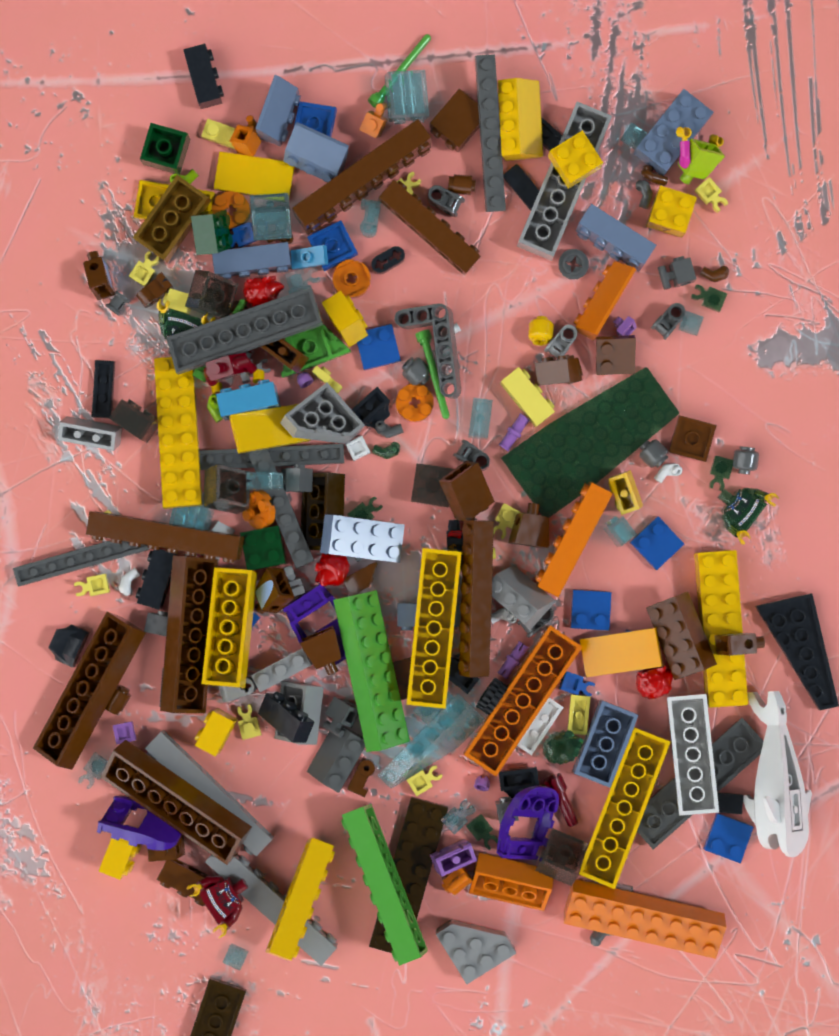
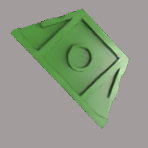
(318, 345)

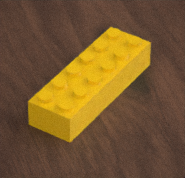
(229, 627)
(299, 899)

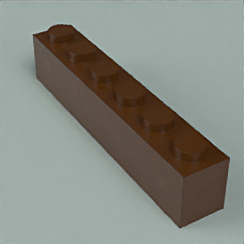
(429, 227)

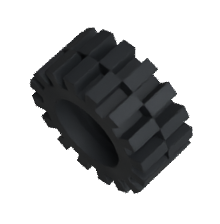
(491, 696)

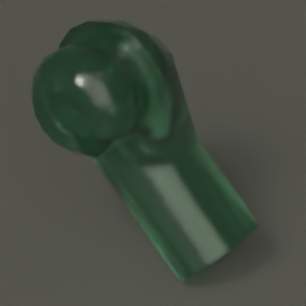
(387, 452)

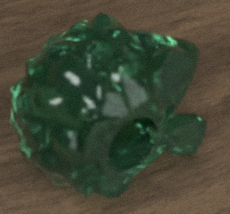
(562, 747)

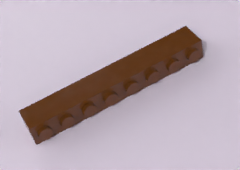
(164, 535)
(476, 598)

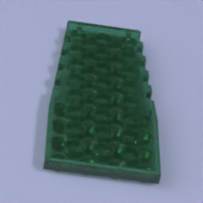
(589, 441)

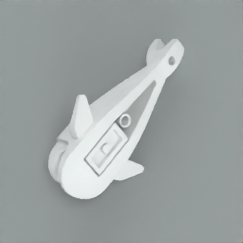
(780, 797)

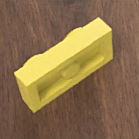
(218, 133)
(578, 714)

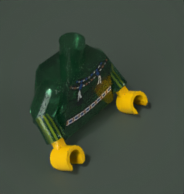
(174, 322)
(743, 509)

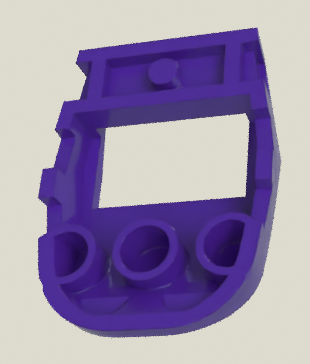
(308, 604)
(533, 802)
(152, 831)

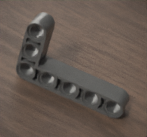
(440, 342)

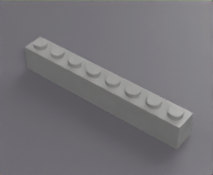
(175, 758)
(269, 901)

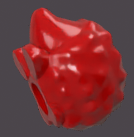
(261, 290)
(332, 570)
(654, 682)

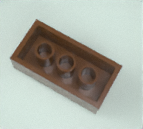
(681, 636)

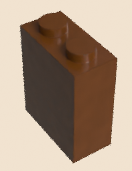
(456, 121)
(466, 491)

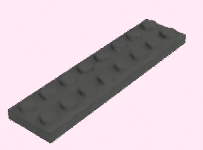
(245, 330)
(730, 754)

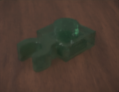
(711, 298)
(721, 470)
(365, 512)
(480, 829)

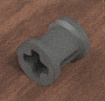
(117, 303)

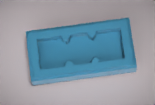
(309, 257)

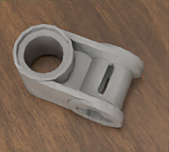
(560, 342)
(232, 693)

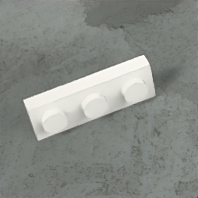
(540, 726)

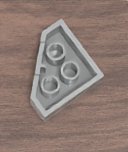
(323, 418)
(474, 947)

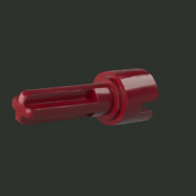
(558, 784)

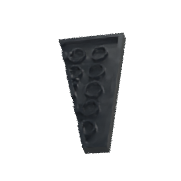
(799, 636)

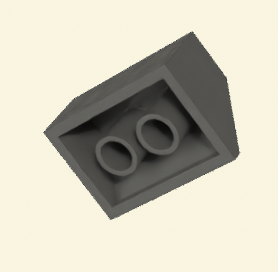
(337, 758)

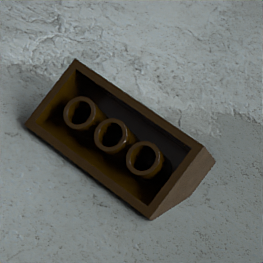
(325, 499)

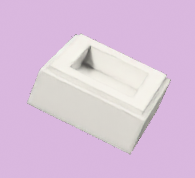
(358, 448)

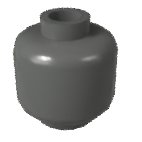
(416, 371)
(653, 453)
(745, 459)

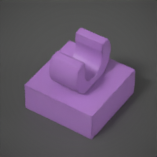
(624, 327)
(124, 731)

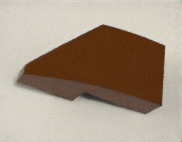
(361, 579)

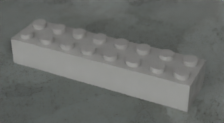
(555, 200)

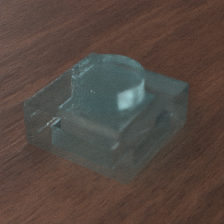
(691, 323)
(235, 956)

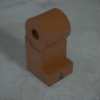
(154, 290)
(363, 771)

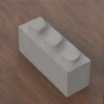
(89, 433)
(281, 670)

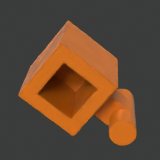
(374, 121)
(246, 139)
(456, 881)

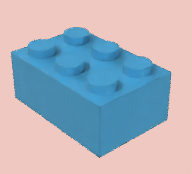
(248, 398)

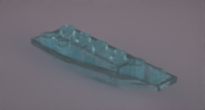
(438, 738)

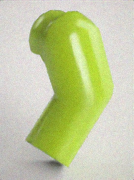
(190, 177)
(213, 408)

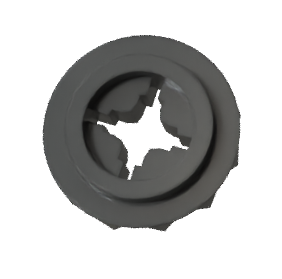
(581, 260)

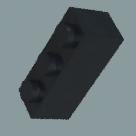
(203, 76)
(156, 579)
(286, 717)

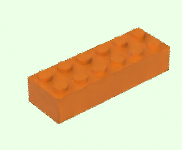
(574, 538)

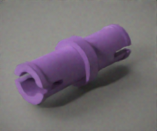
(514, 432)
(513, 660)

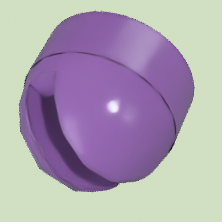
(304, 379)
(482, 783)

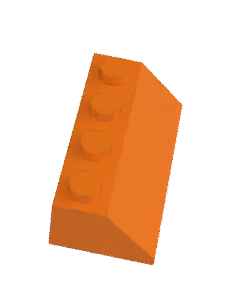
(604, 299)
(510, 882)

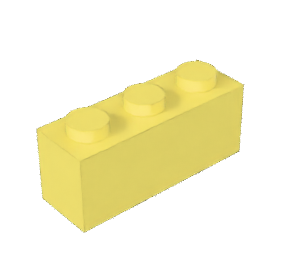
(528, 396)

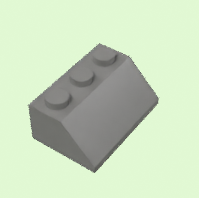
(520, 596)
(309, 700)

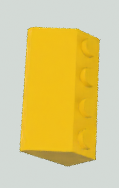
(520, 119)

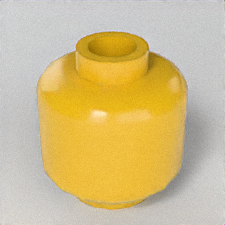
(540, 331)

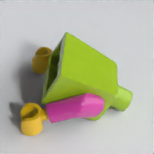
(698, 157)

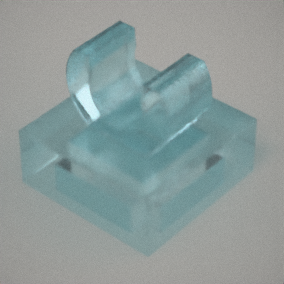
(633, 136)

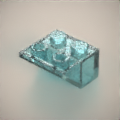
(270, 216)

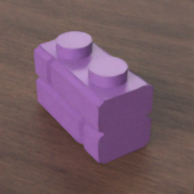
(453, 857)

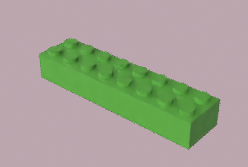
(371, 671)
(384, 884)

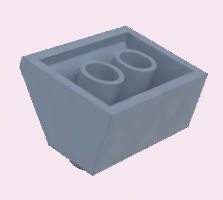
(278, 111)
(315, 153)

